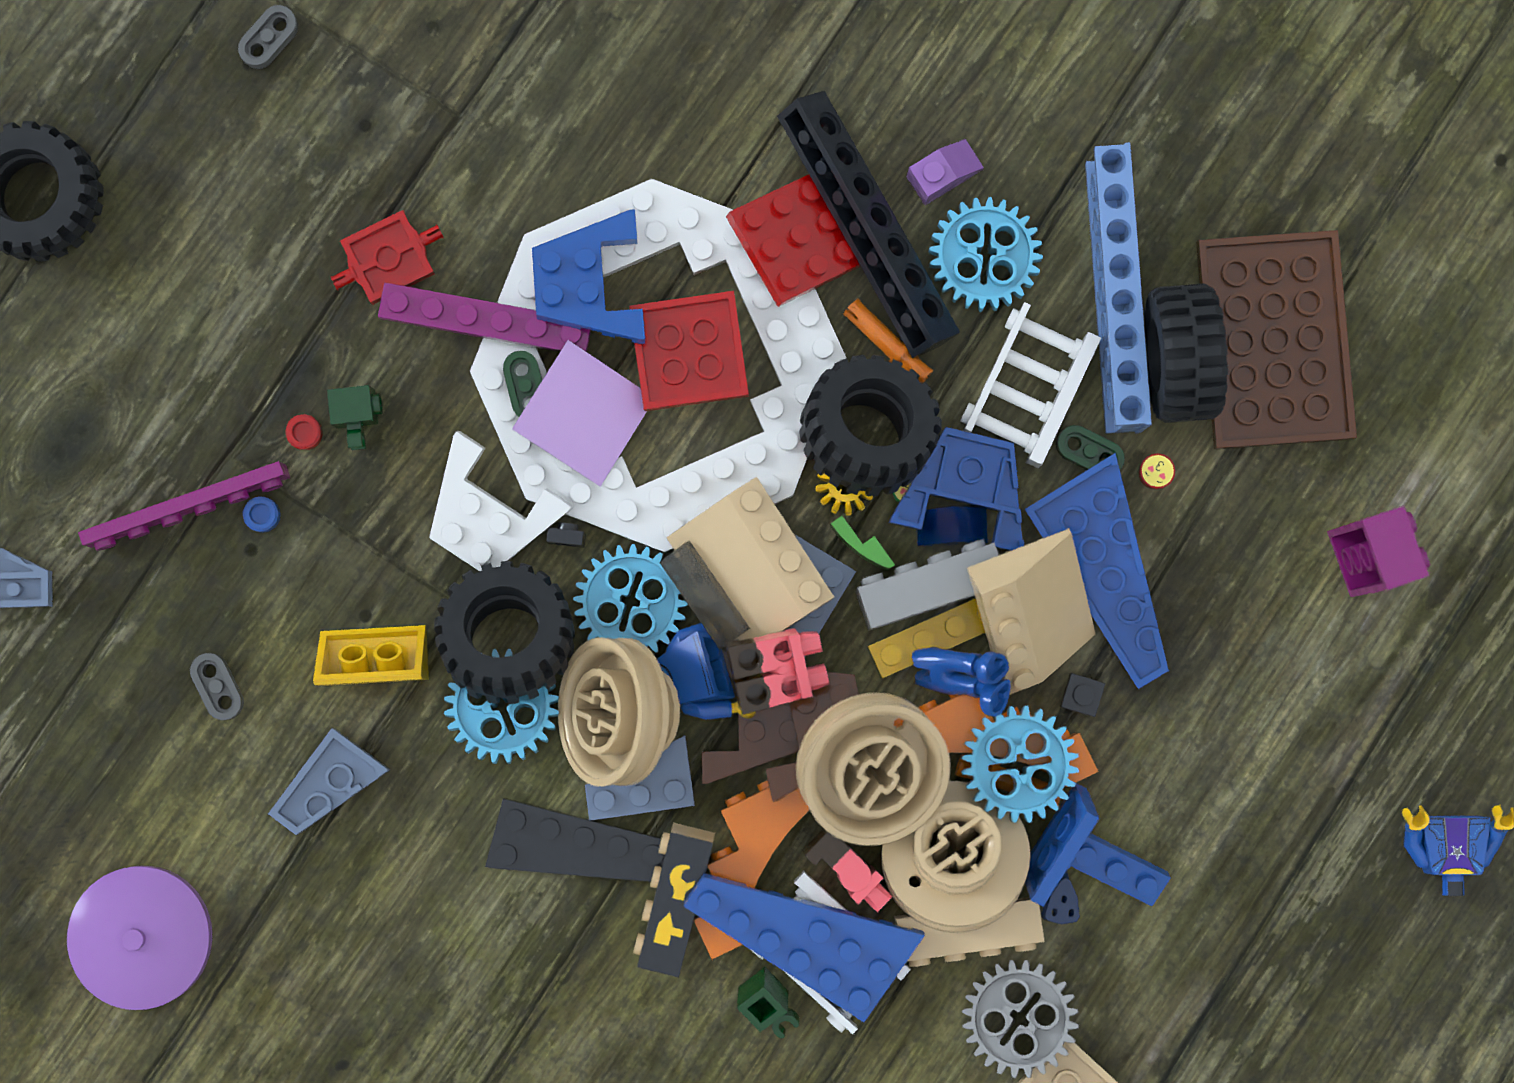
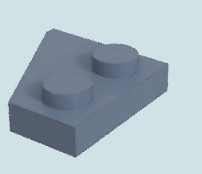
(23, 582)

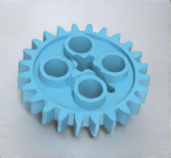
(954, 251)
(600, 592)
(472, 718)
(1024, 796)

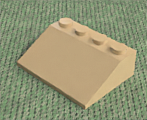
(756, 560)
(1033, 607)

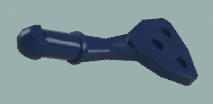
(1061, 908)

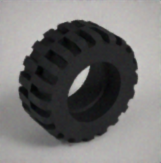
(76, 195)
(1185, 353)
(890, 391)
(497, 590)

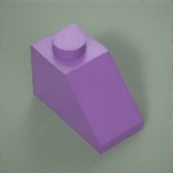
(943, 170)

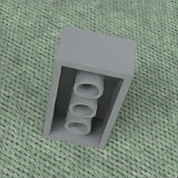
(922, 588)

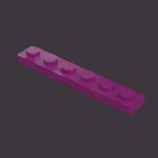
(476, 318)
(171, 511)

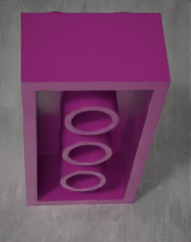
(1379, 552)

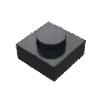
(566, 535)
(1082, 695)

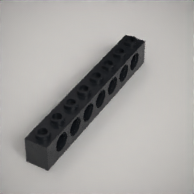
(868, 223)

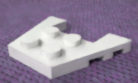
(478, 524)

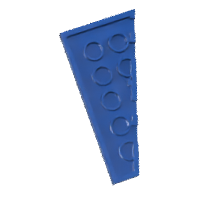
(1109, 562)
(820, 945)

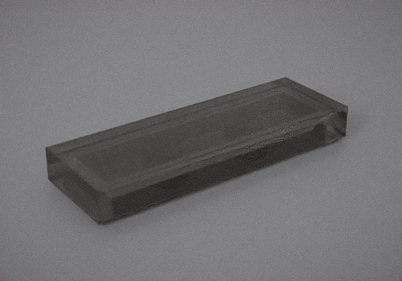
(704, 594)

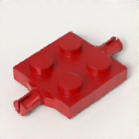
(387, 254)

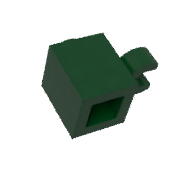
(354, 409)
(765, 1003)

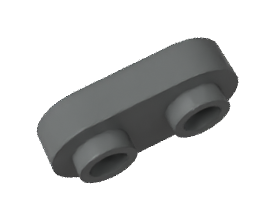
(265, 35)
(215, 688)

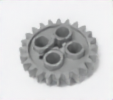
(1047, 1039)

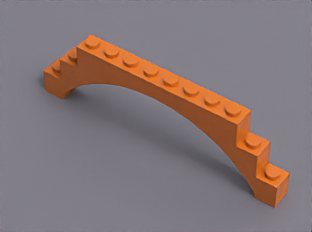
(762, 824)

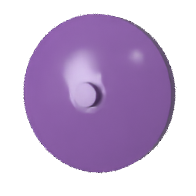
(139, 937)

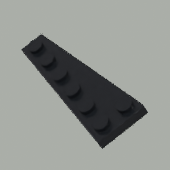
(569, 845)

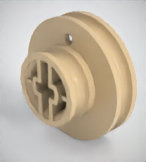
(616, 711)
(867, 775)
(955, 891)

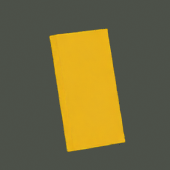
(371, 656)

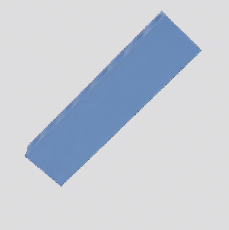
(1118, 290)

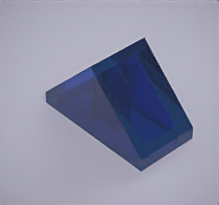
(953, 526)

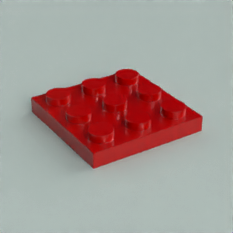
(792, 240)
(691, 352)

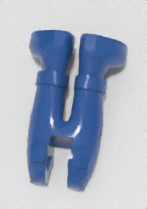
(982, 676)

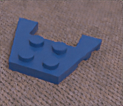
(572, 284)
(972, 472)

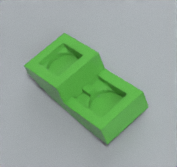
(869, 551)

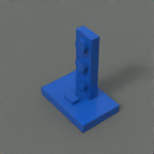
(1070, 844)

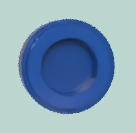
(261, 514)

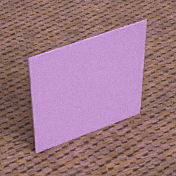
(582, 413)

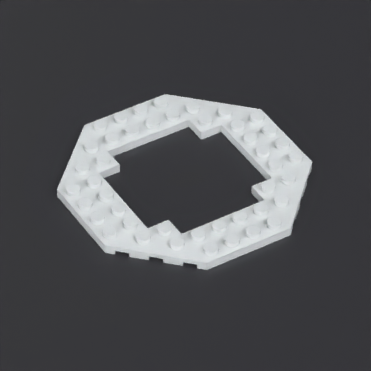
(794, 337)

